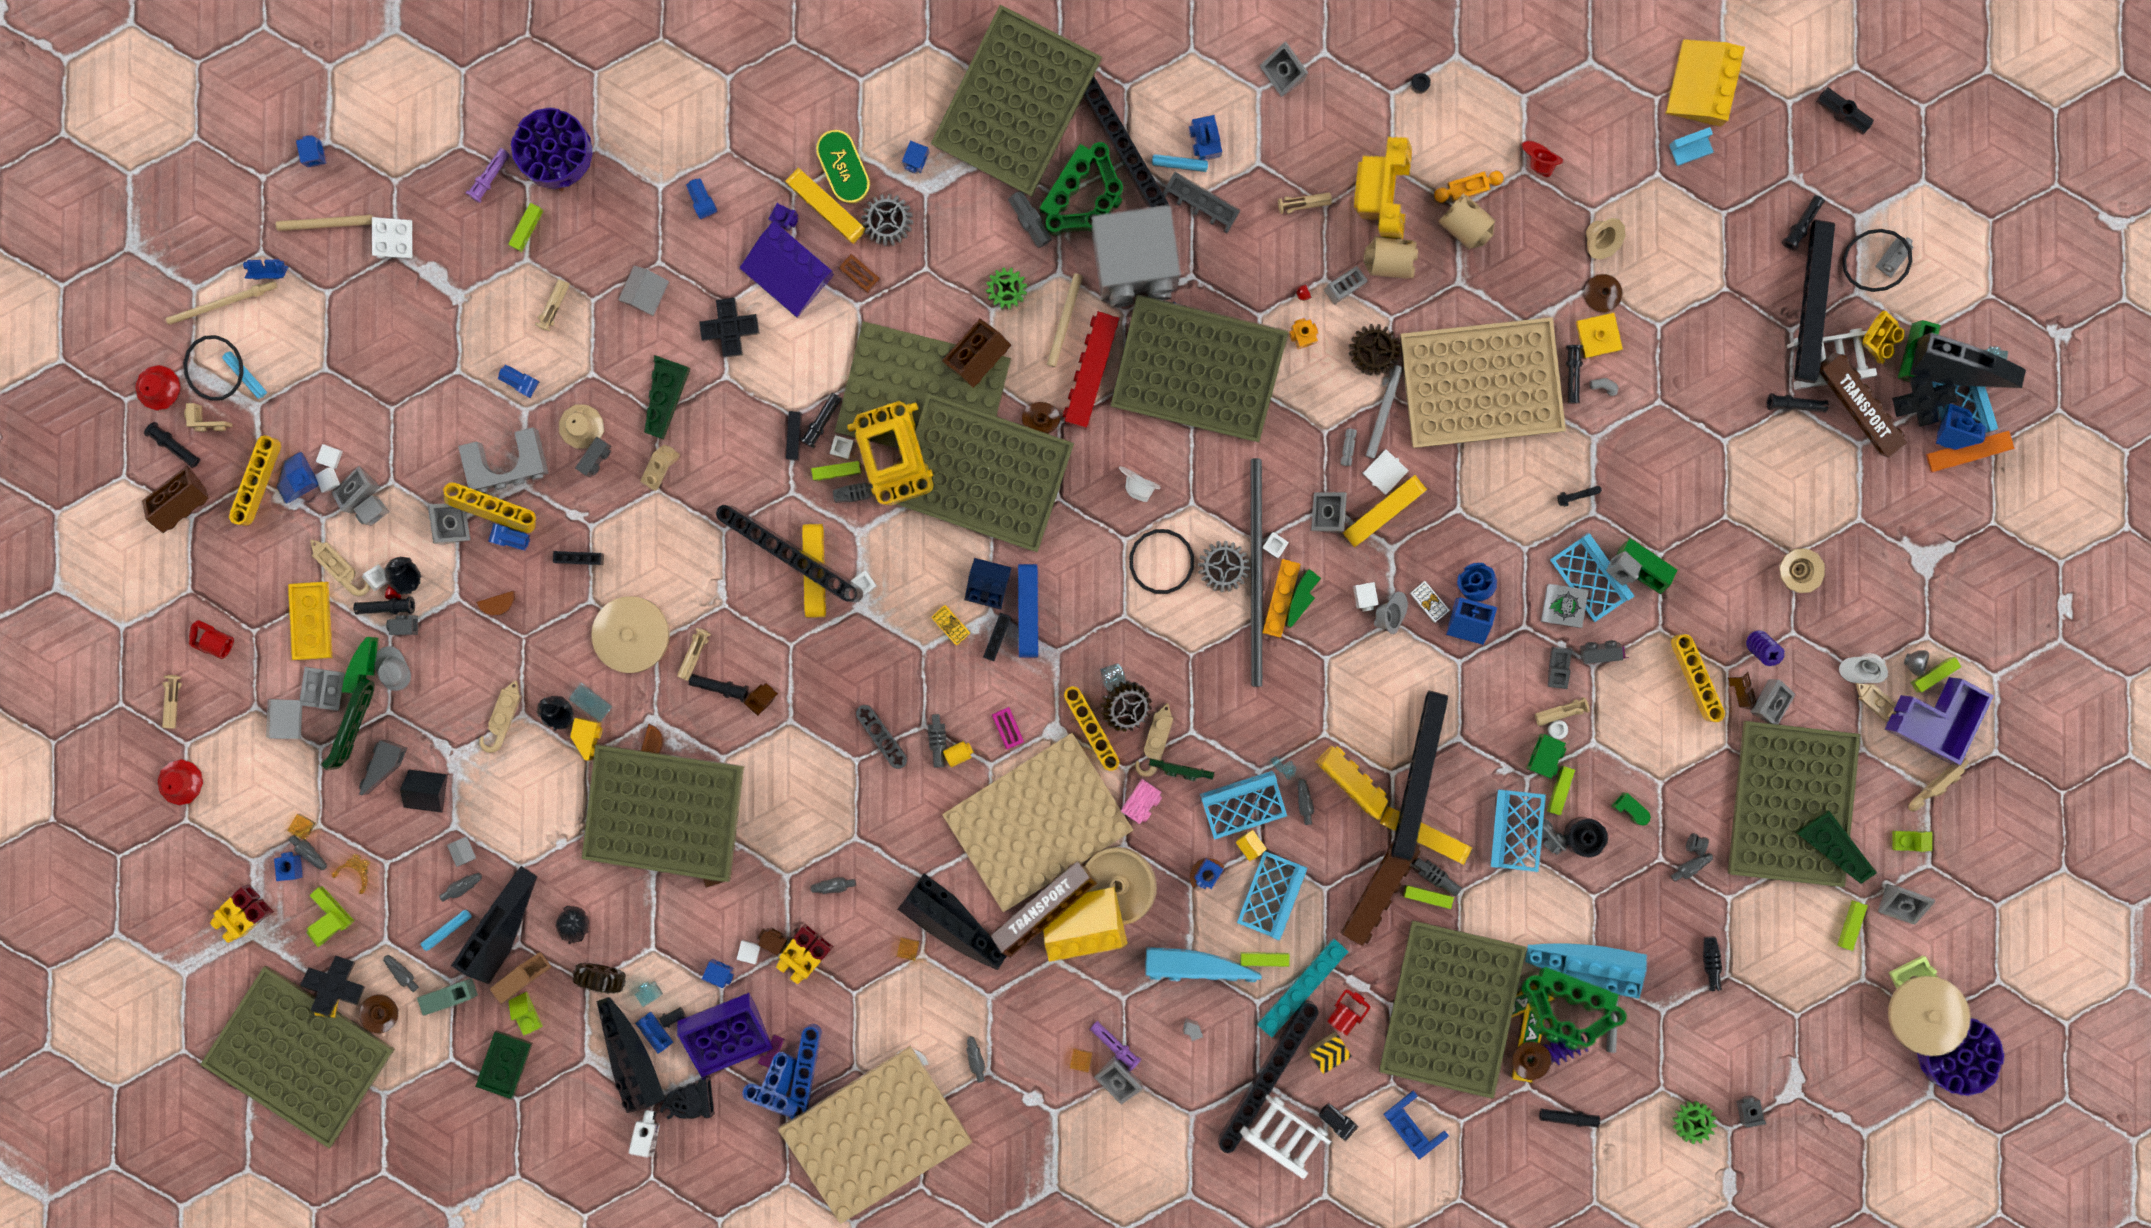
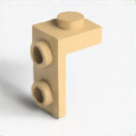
(193, 418)
(658, 466)

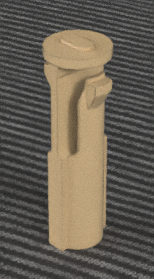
(1307, 202)
(552, 305)
(693, 653)
(170, 701)
(1561, 712)

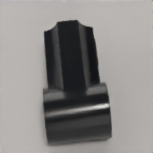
(1341, 1124)

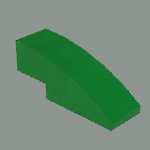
(1301, 597)
(361, 664)

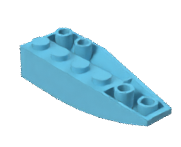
(1194, 965)
(1598, 965)

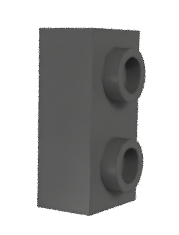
(593, 457)
(1605, 652)

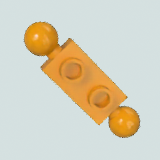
(1468, 185)

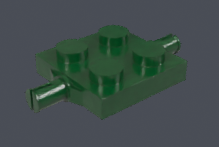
(1188, 772)

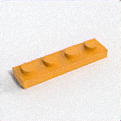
(1281, 598)

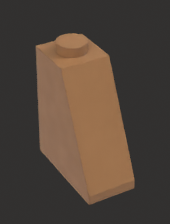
(520, 977)

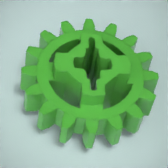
(999, 298)
(1697, 1115)

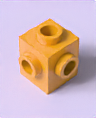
(1303, 340)

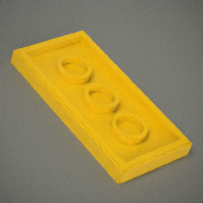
(310, 620)

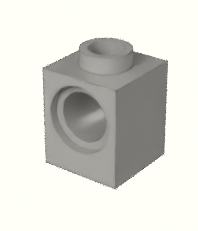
(370, 510)
(1624, 568)

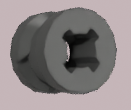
(1697, 844)

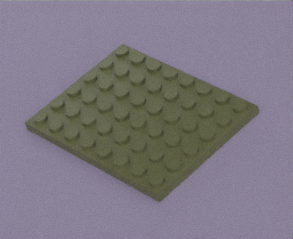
(1016, 100)
(905, 368)
(1199, 368)
(988, 472)
(1782, 786)
(663, 812)
(1452, 1009)
(297, 1062)

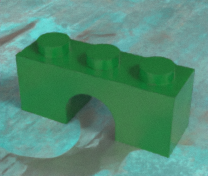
(1917, 330)

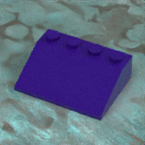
(786, 269)
(724, 1035)

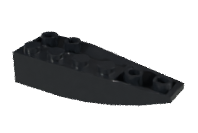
(1963, 364)
(950, 922)
(497, 930)
(629, 1060)

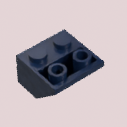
(987, 583)

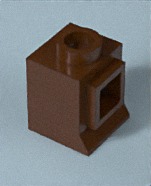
(760, 698)
(772, 940)

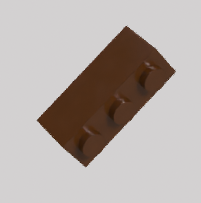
(976, 352)
(174, 500)

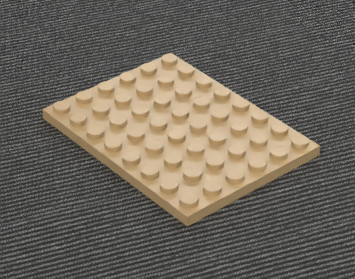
(1482, 382)
(1037, 822)
(875, 1134)

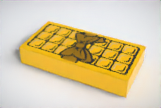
(950, 625)

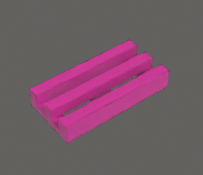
(1001, 713)

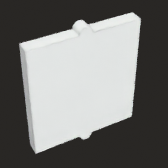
(1385, 472)

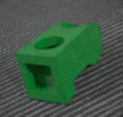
(1634, 809)

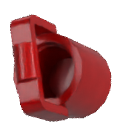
(212, 641)
(1345, 1018)

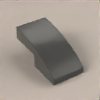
(1559, 667)

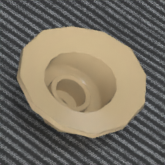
(1604, 237)
(585, 429)
(1809, 572)

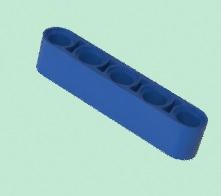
(1028, 610)
(808, 1063)

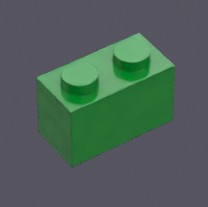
(1546, 756)

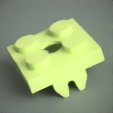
(1916, 967)

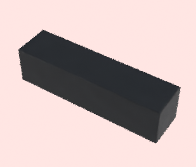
(794, 436)
(581, 558)
(997, 637)

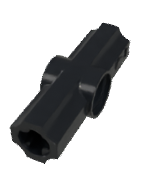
(1855, 118)

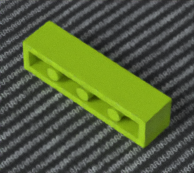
(526, 227)
(836, 471)
(1936, 674)
(1560, 790)
(1428, 896)
(328, 903)
(1852, 925)
(1264, 959)

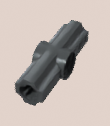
(1029, 219)

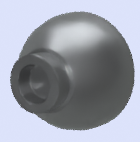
(1917, 662)

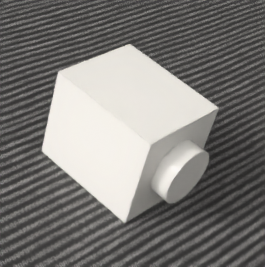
(1365, 596)

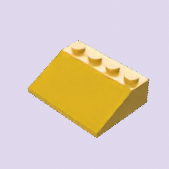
(1705, 81)
(1355, 784)
(1086, 927)

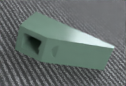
(447, 996)

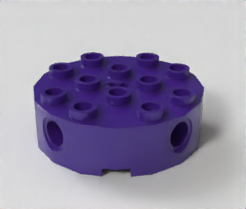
(534, 144)
(1970, 1066)

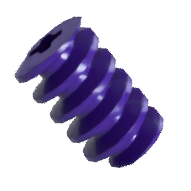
(1765, 648)
(1559, 1051)

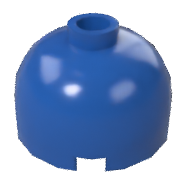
(1477, 582)

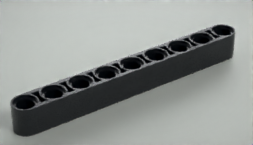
(1124, 153)
(1814, 301)
(781, 549)
(1419, 775)
(1268, 1066)

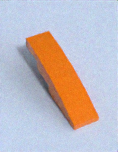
(1949, 457)

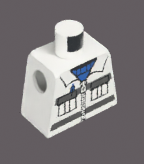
(641, 1143)

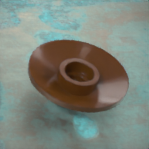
(1596, 299)
(1041, 412)
(370, 1015)
(1537, 1067)

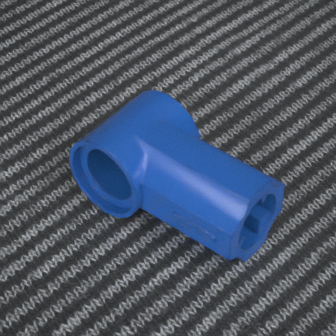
(702, 201)
(521, 382)
(505, 536)

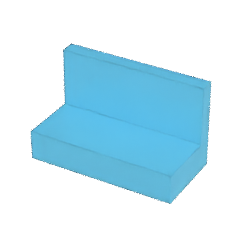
(1691, 146)

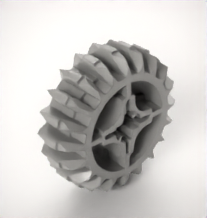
(892, 213)
(1225, 550)

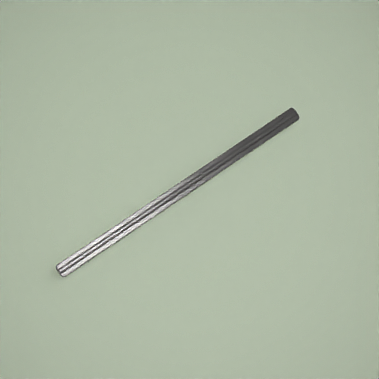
(1256, 571)

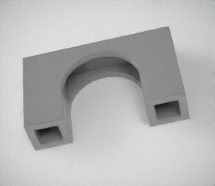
(530, 463)

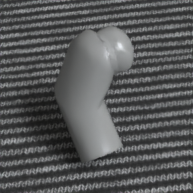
(1610, 386)

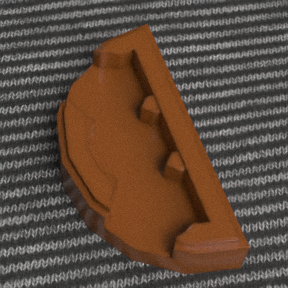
(498, 604)
(653, 740)
(1206, 874)

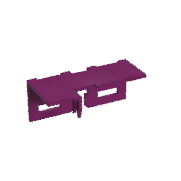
(777, 1043)

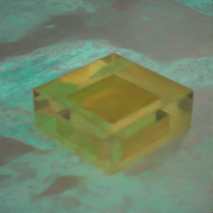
(301, 826)
(908, 948)
(1080, 1060)

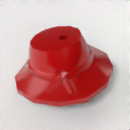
(162, 385)
(184, 780)

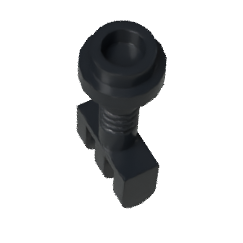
(1563, 499)

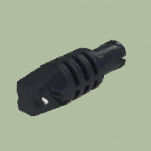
(1712, 962)

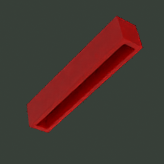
(1091, 370)

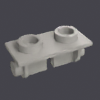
(1894, 257)
(1555, 840)

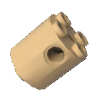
(1468, 223)
(1391, 257)

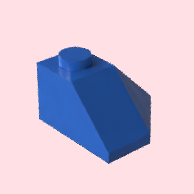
(1959, 429)
(296, 478)

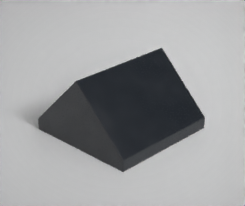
(424, 790)

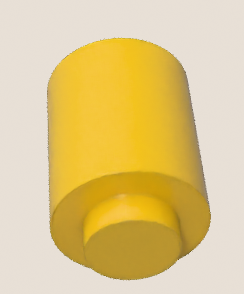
(958, 753)

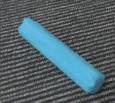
(1180, 163)
(248, 379)
(446, 930)

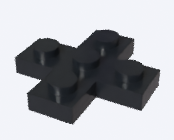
(729, 327)
(1924, 399)
(332, 986)

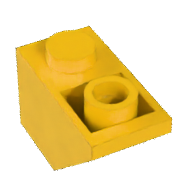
(585, 736)

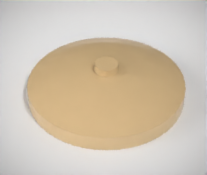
(630, 634)
(1129, 875)
(1929, 1015)

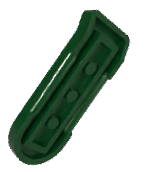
(350, 725)

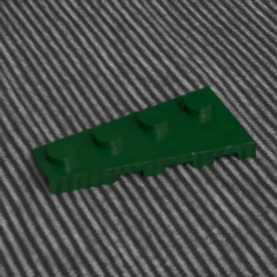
(666, 389)
(1834, 843)

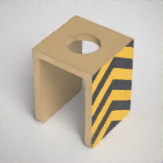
(1329, 1052)

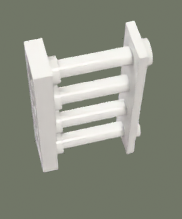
(1854, 334)
(1283, 1155)

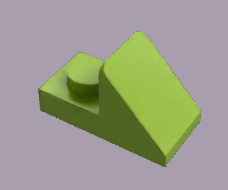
(1912, 841)
(324, 928)
(524, 1013)

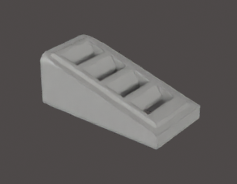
(1334, 290)

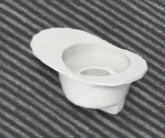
(1138, 486)
(1864, 669)

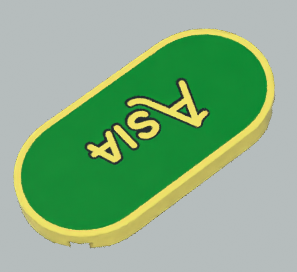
(843, 166)

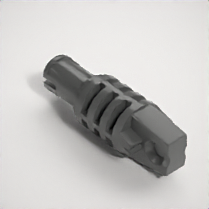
(853, 493)
(937, 740)
(1436, 876)

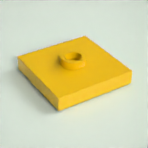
(1599, 335)

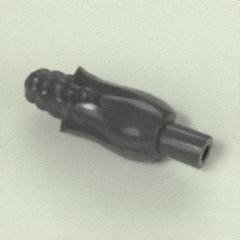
(1305, 802)
(308, 852)
(1692, 867)
(833, 885)
(460, 887)
(400, 973)
(975, 1059)

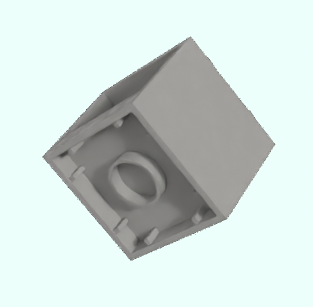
(1135, 255)

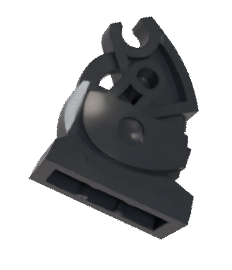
(693, 1099)

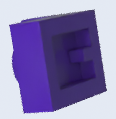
(784, 217)

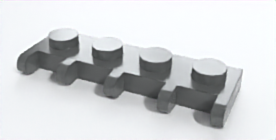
(1202, 200)

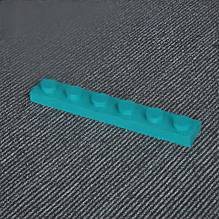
(1302, 987)

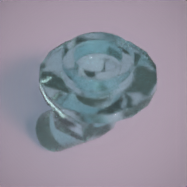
(1287, 769)

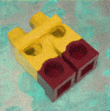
(240, 913)
(801, 960)

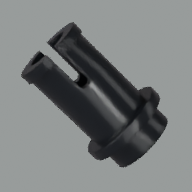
(672, 1017)

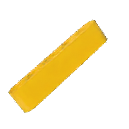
(825, 205)
(263, 475)
(482, 501)
(1384, 511)
(814, 593)
(1704, 685)
(1098, 735)
(1431, 838)

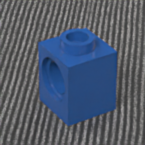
(310, 151)
(915, 157)
(1208, 865)
(282, 873)
(718, 973)

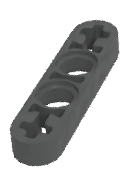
(879, 738)

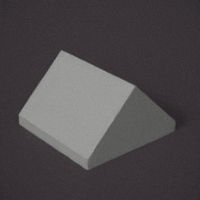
(1284, 69)
(643, 290)
(354, 490)
(1329, 512)
(448, 524)
(1773, 701)
(284, 719)
(1904, 904)
(1119, 1080)

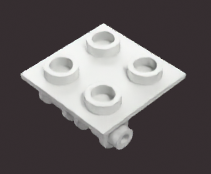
(391, 238)

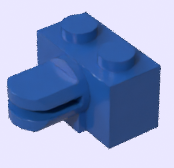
(1206, 138)

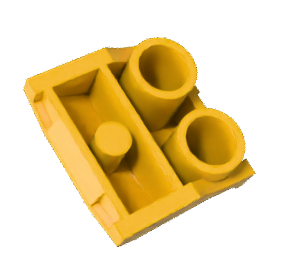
(1883, 336)

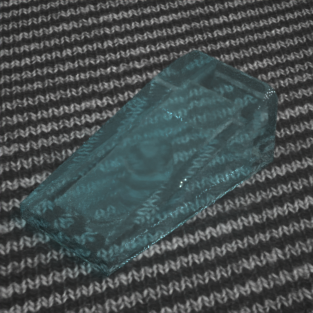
(590, 702)

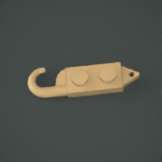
(337, 566)
(1876, 700)
(502, 716)
(1156, 739)
(1938, 785)

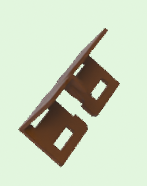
(1740, 688)

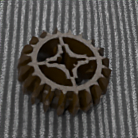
(1382, 350)
(1136, 705)
(599, 978)

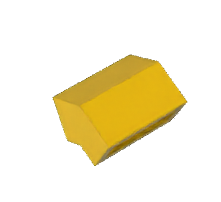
(1251, 845)

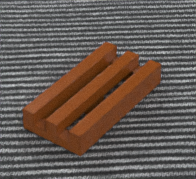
(871, 284)

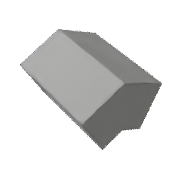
(461, 851)
(1192, 1029)

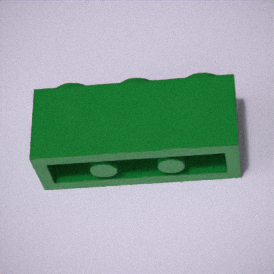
(1654, 571)

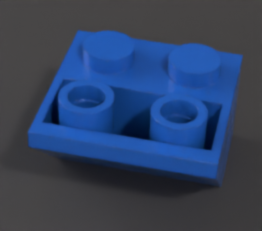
(1471, 620)

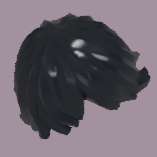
(402, 575)
(555, 712)
(572, 924)

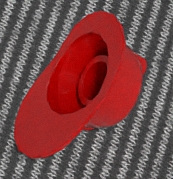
(1541, 158)

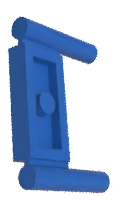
(1408, 1129)

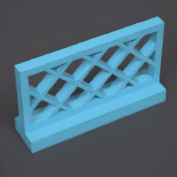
(1982, 406)
(1602, 563)
(1238, 789)
(1500, 830)
(1288, 900)

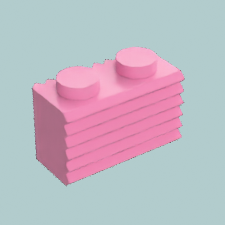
(1141, 801)

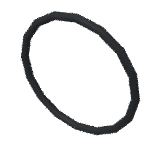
(1871, 232)
(186, 368)
(1191, 561)

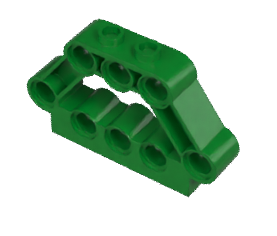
(1079, 222)
(1542, 1011)

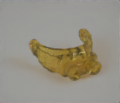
(360, 866)

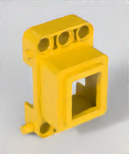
(1377, 187)
(913, 466)

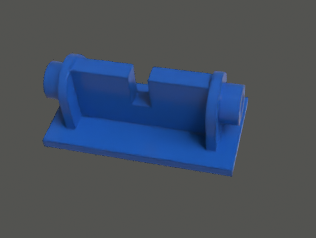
(273, 269)
(654, 1032)

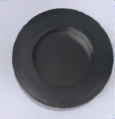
(1420, 83)

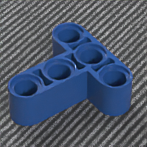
(775, 1090)

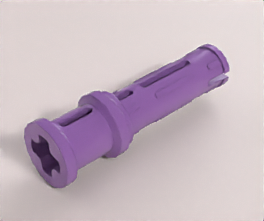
(483, 182)
(1122, 1052)

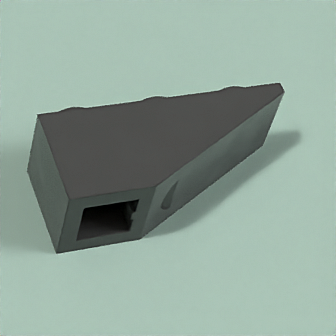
(385, 761)

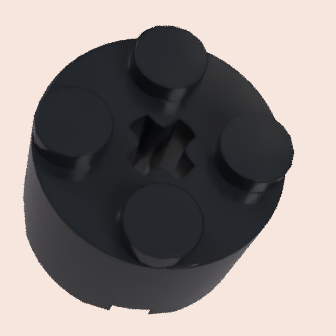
(1592, 845)

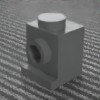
(403, 625)
(1744, 1108)

